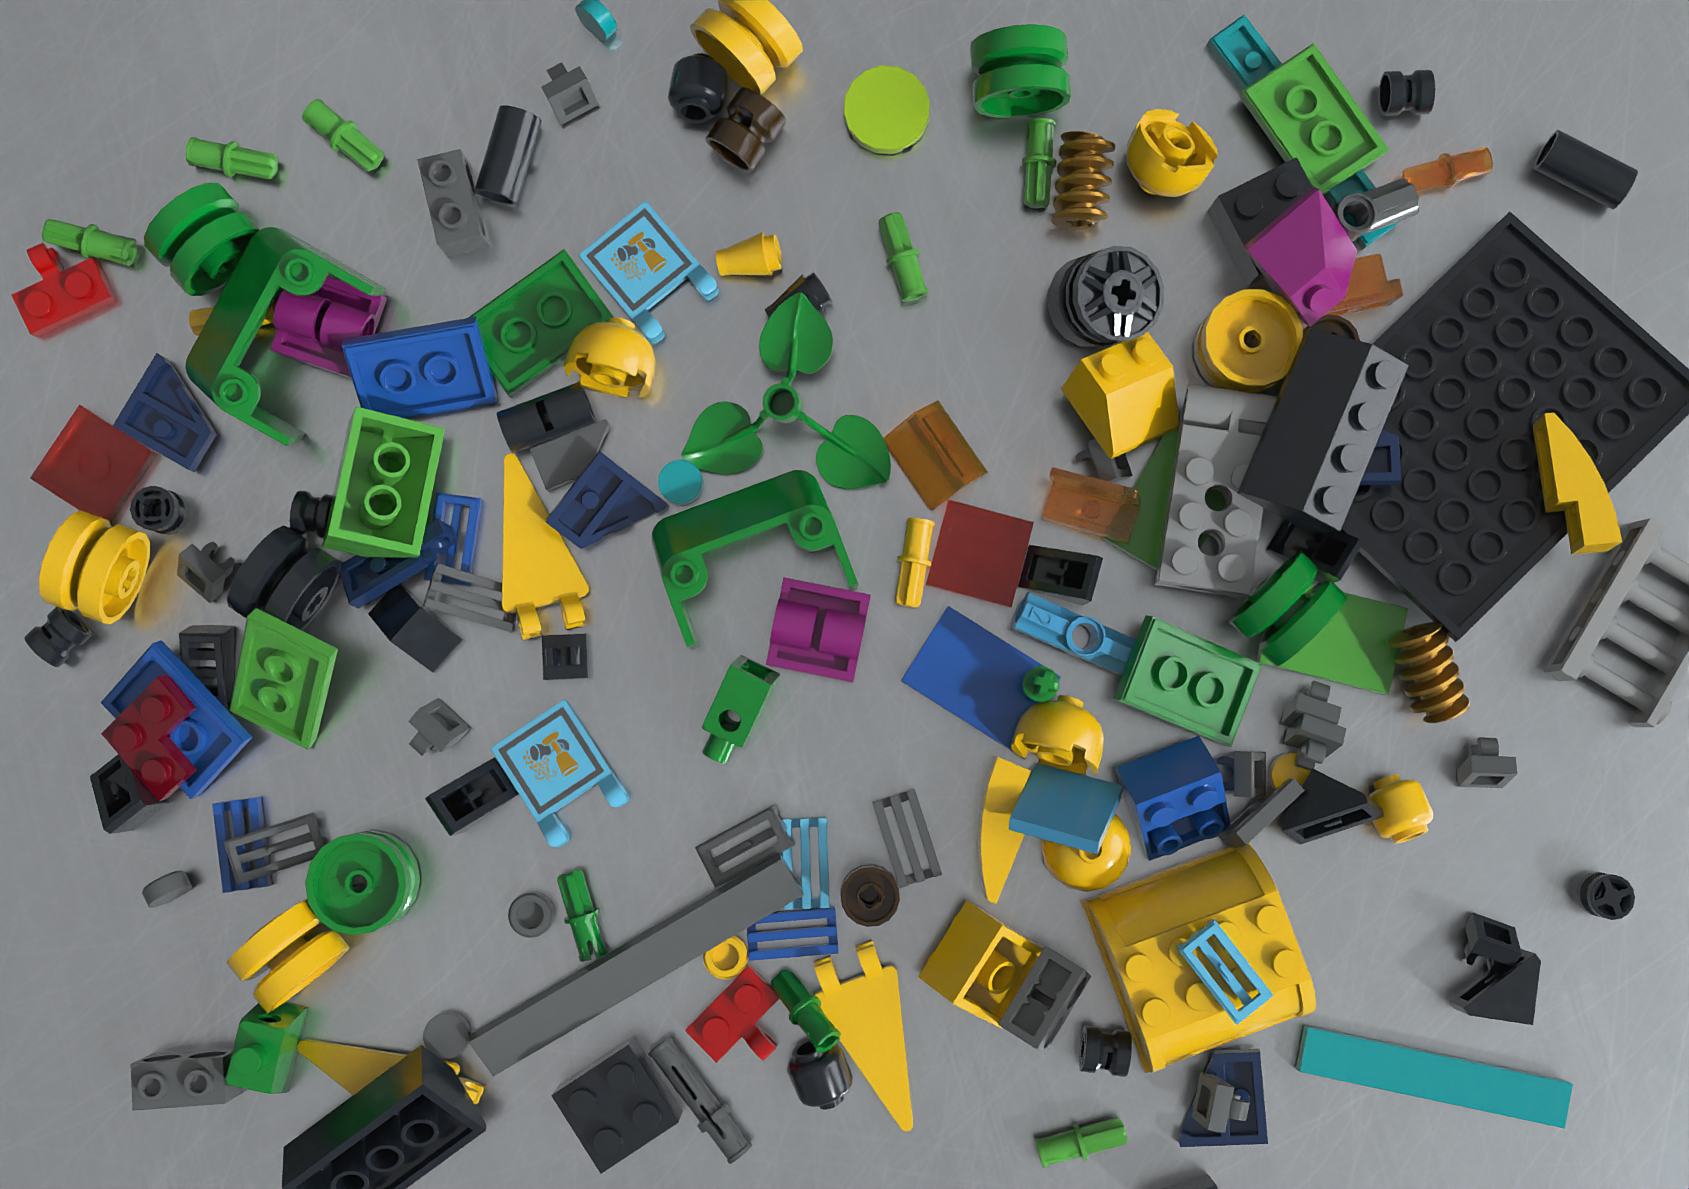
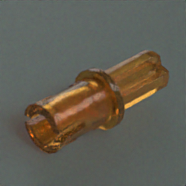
(1449, 169)

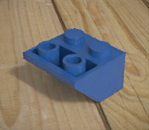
(1174, 797)

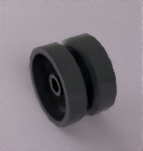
(285, 579)

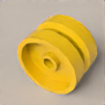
(747, 41)
(1270, 335)
(94, 567)
(288, 955)

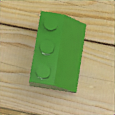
(383, 486)

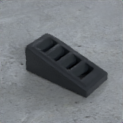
(222, 653)

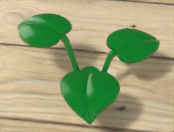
(791, 341)

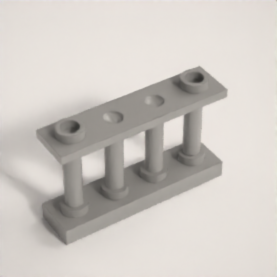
(1598, 622)

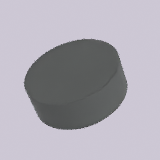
(166, 888)
(531, 914)
(447, 1035)

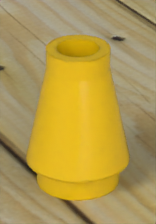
(750, 257)

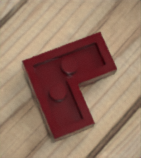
(143, 737)

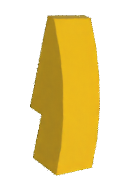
(1574, 486)
(995, 841)

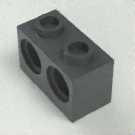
(453, 203)
(1045, 999)
(182, 1080)

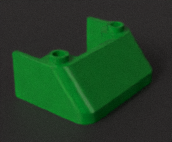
(268, 264)
(783, 499)

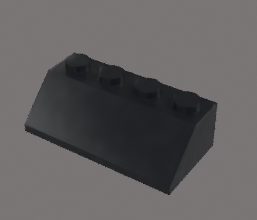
(1323, 430)
(387, 1130)

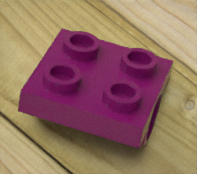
(315, 324)
(818, 629)

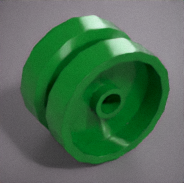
(1020, 71)
(200, 238)
(1293, 615)
(359, 907)

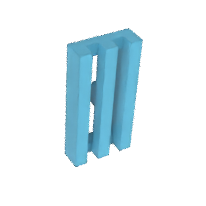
(806, 901)
(1198, 939)

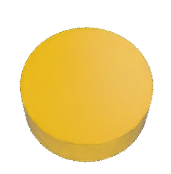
(1284, 768)
(727, 958)

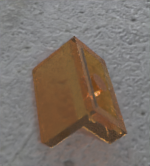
(1368, 287)
(934, 454)
(1092, 505)

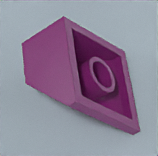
(1305, 256)

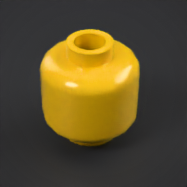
(1403, 807)

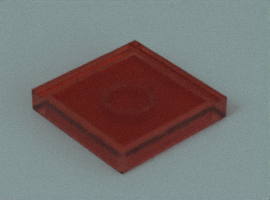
(93, 465)
(979, 553)

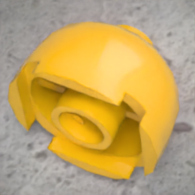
(1168, 155)
(612, 358)
(1060, 735)
(1087, 870)

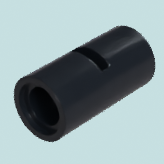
(508, 155)
(1585, 169)
(546, 417)

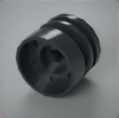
(1106, 297)

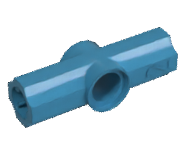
(1055, 627)

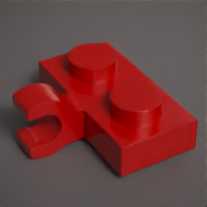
(61, 293)
(735, 1017)

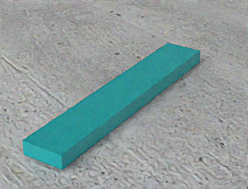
(1249, 59)
(1434, 1076)

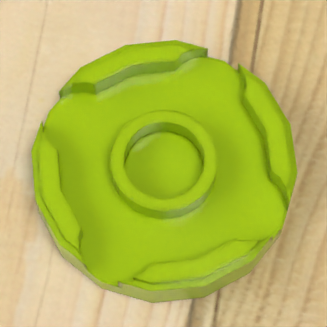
(886, 109)

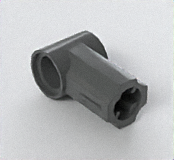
(1378, 207)

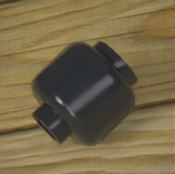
(698, 88)
(819, 1077)

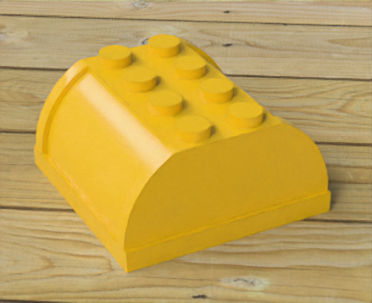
(1156, 988)

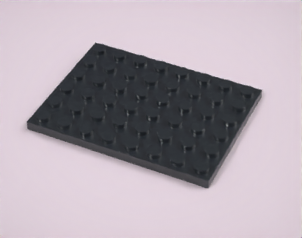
(1486, 358)

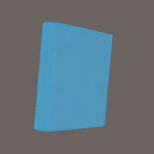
(1066, 808)

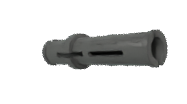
(701, 1101)

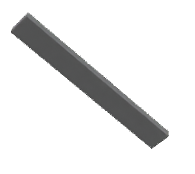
(636, 965)

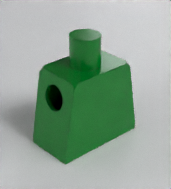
(744, 692)
(265, 1050)

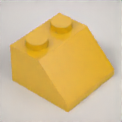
(1125, 394)
(980, 963)

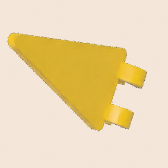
(535, 558)
(870, 1026)
(358, 1066)

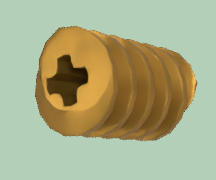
(1080, 180)
(1433, 672)

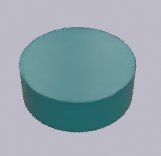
(596, 18)
(680, 482)

